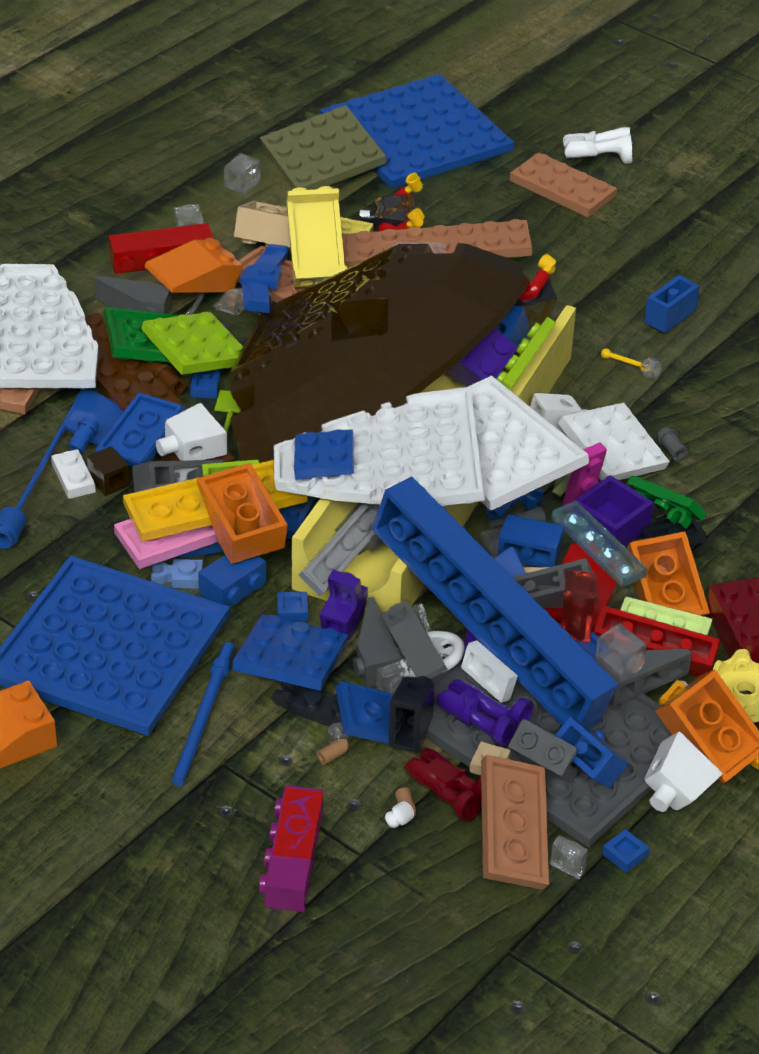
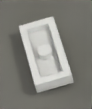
(73, 473)
(489, 671)

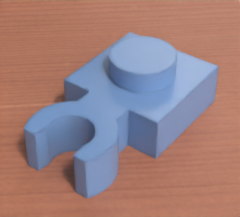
(181, 574)

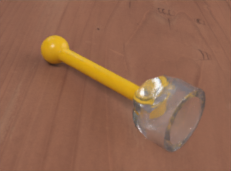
(649, 367)

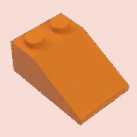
(196, 268)
(242, 513)
(670, 574)
(713, 723)
(24, 724)

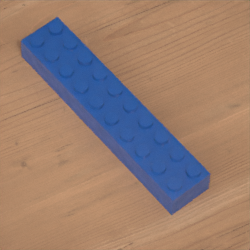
(492, 605)

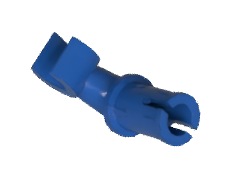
(528, 500)

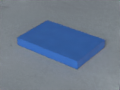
(139, 428)

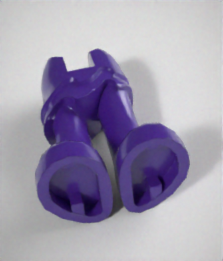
(465, 699)

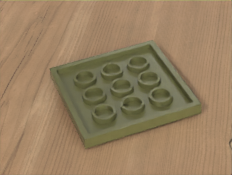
(323, 149)

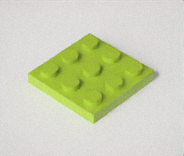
(194, 342)

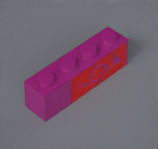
(293, 848)

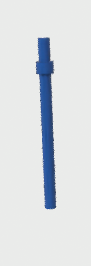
(219, 671)

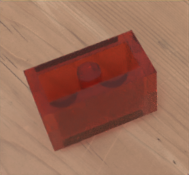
(579, 604)

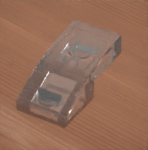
(233, 302)

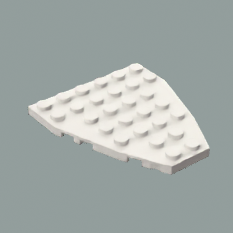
(43, 331)
(425, 439)

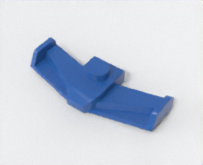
(262, 276)

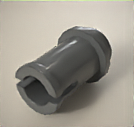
(669, 439)

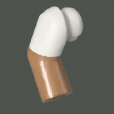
(403, 811)

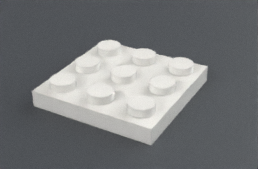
(627, 442)

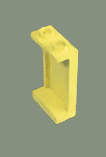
(314, 234)

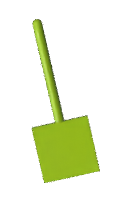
(226, 404)

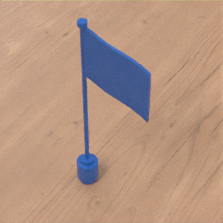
(87, 404)

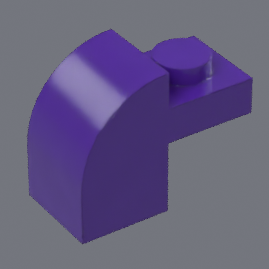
(345, 603)

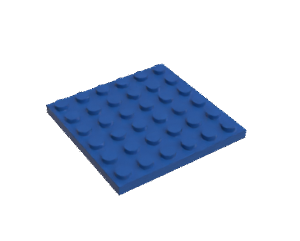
(425, 129)
(110, 644)

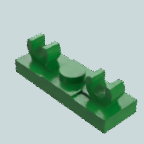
(668, 500)

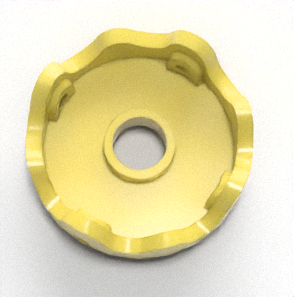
(742, 674)

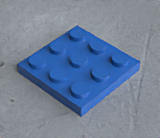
(290, 652)

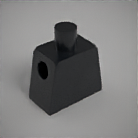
(415, 699)

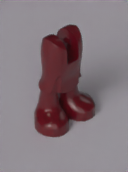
(446, 781)

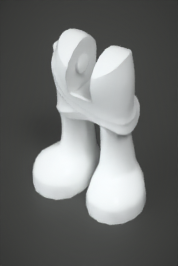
(591, 144)

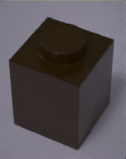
(108, 470)

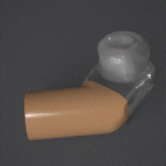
(337, 745)

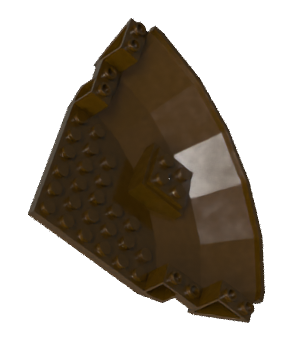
(366, 339)

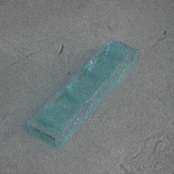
(599, 544)

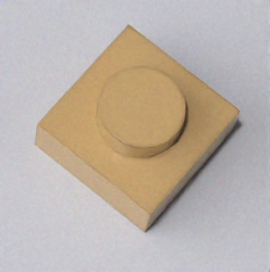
(487, 749)

